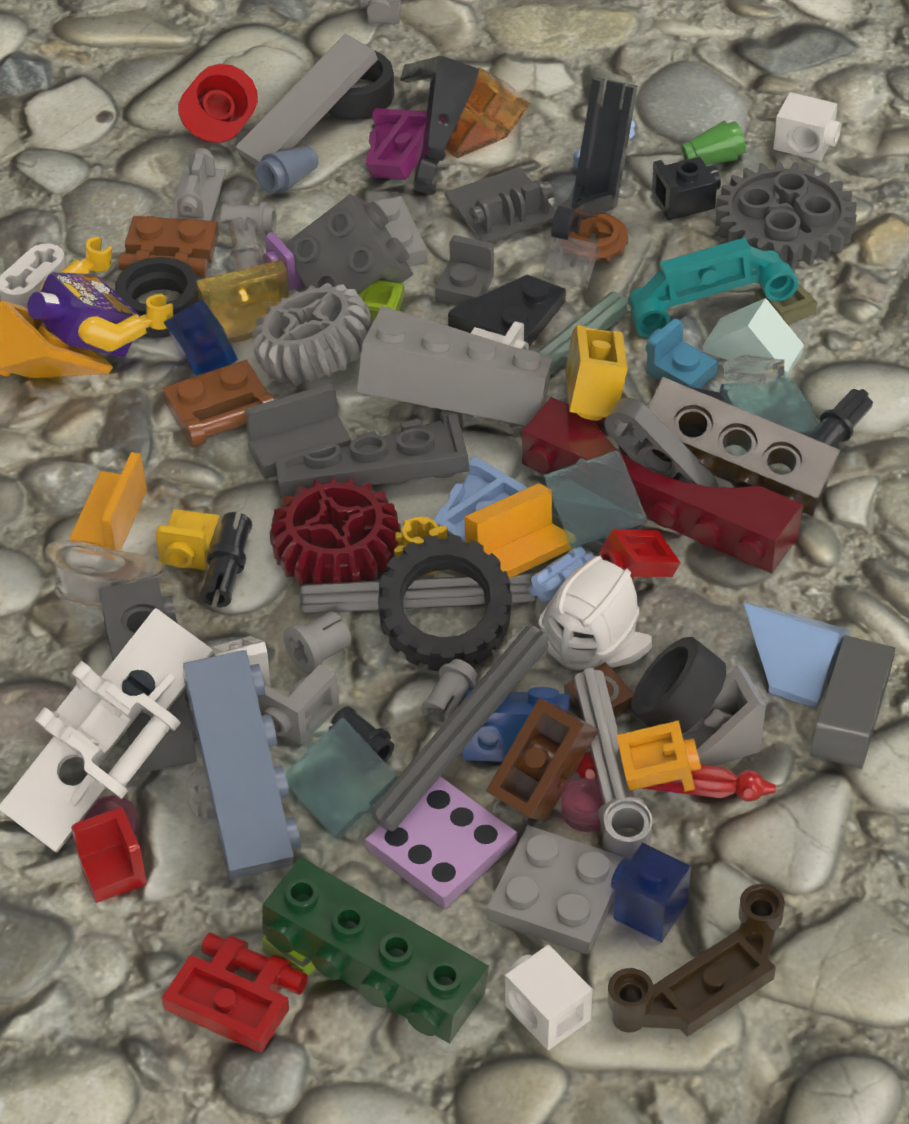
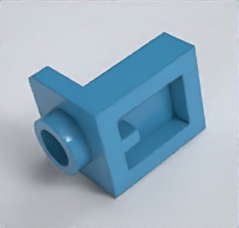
(676, 359)

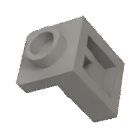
(306, 706)

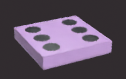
(443, 843)

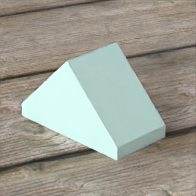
(755, 332)

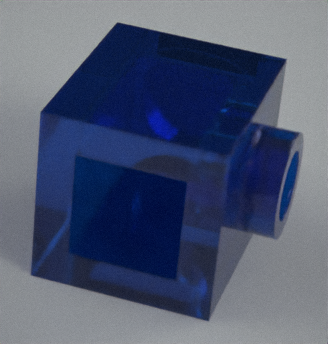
(200, 339)
(650, 891)

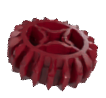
(334, 533)

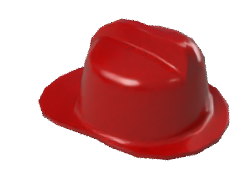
(218, 103)

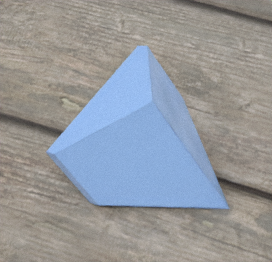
(795, 652)

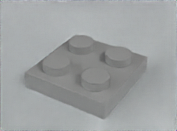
(555, 890)

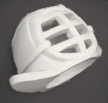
(596, 602)

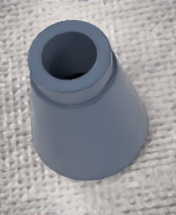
(283, 169)

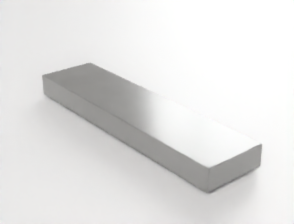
(308, 99)

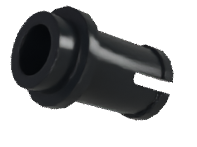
(378, 739)

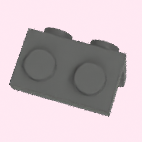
(349, 248)

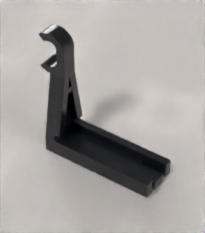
(448, 94)
(600, 156)

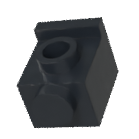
(685, 187)

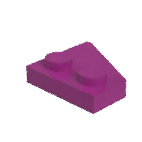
(395, 142)

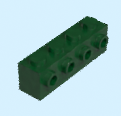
(374, 950)

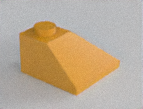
(36, 352)

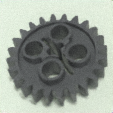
(787, 212)

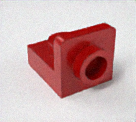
(641, 552)

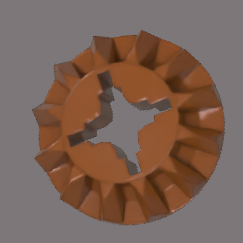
(610, 232)

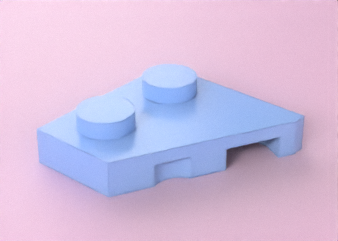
(480, 488)

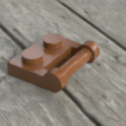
(214, 401)

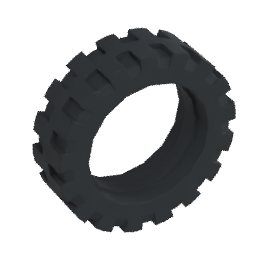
(435, 556)

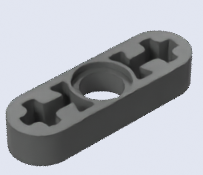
(633, 422)

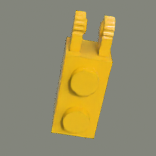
(595, 371)

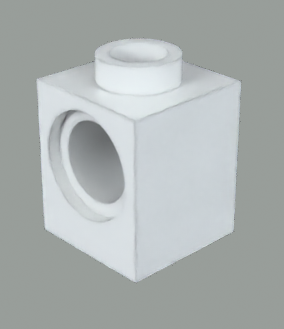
(806, 126)
(547, 996)

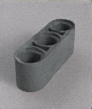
(852, 702)

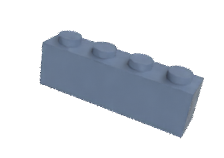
(239, 765)

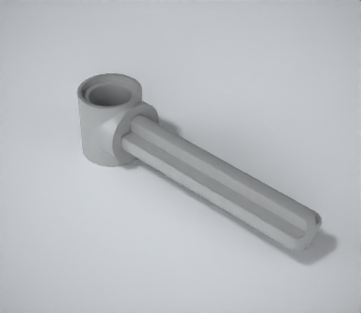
(620, 805)

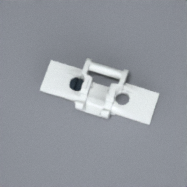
(93, 719)

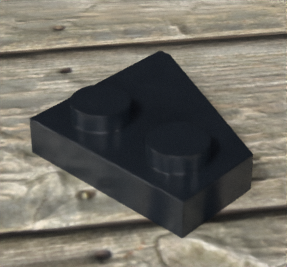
(522, 300)

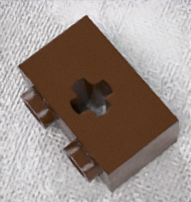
(542, 760)

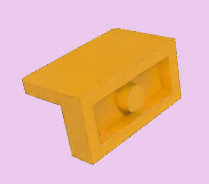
(112, 506)
(518, 530)

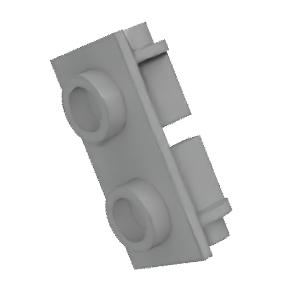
(198, 188)

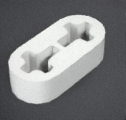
(29, 273)

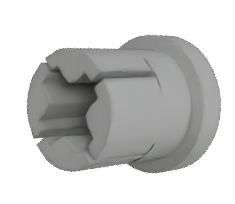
(316, 641)

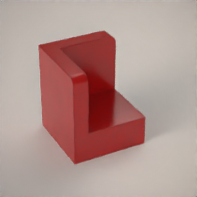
(109, 854)

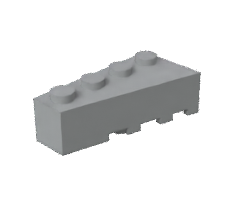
(451, 369)

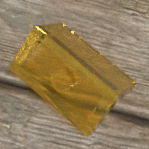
(243, 296)

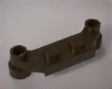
(709, 981)

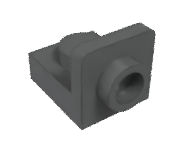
(467, 271)

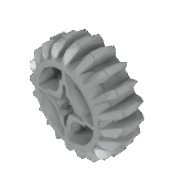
(311, 334)

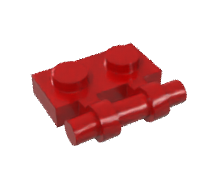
(229, 1003)

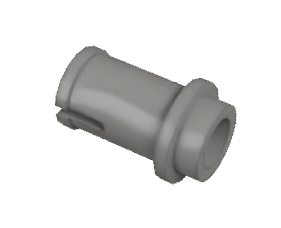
(263, 215)
(449, 691)

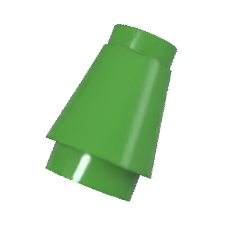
(716, 144)

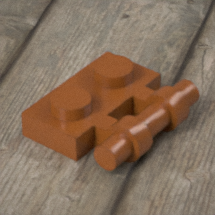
(181, 239)

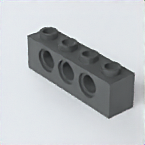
(124, 611)

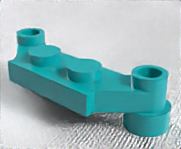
(707, 274)

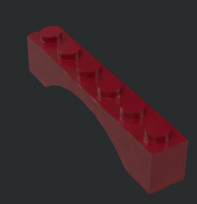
(738, 521)

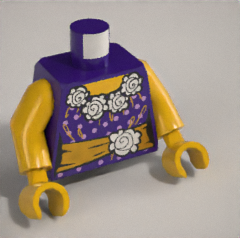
(90, 313)

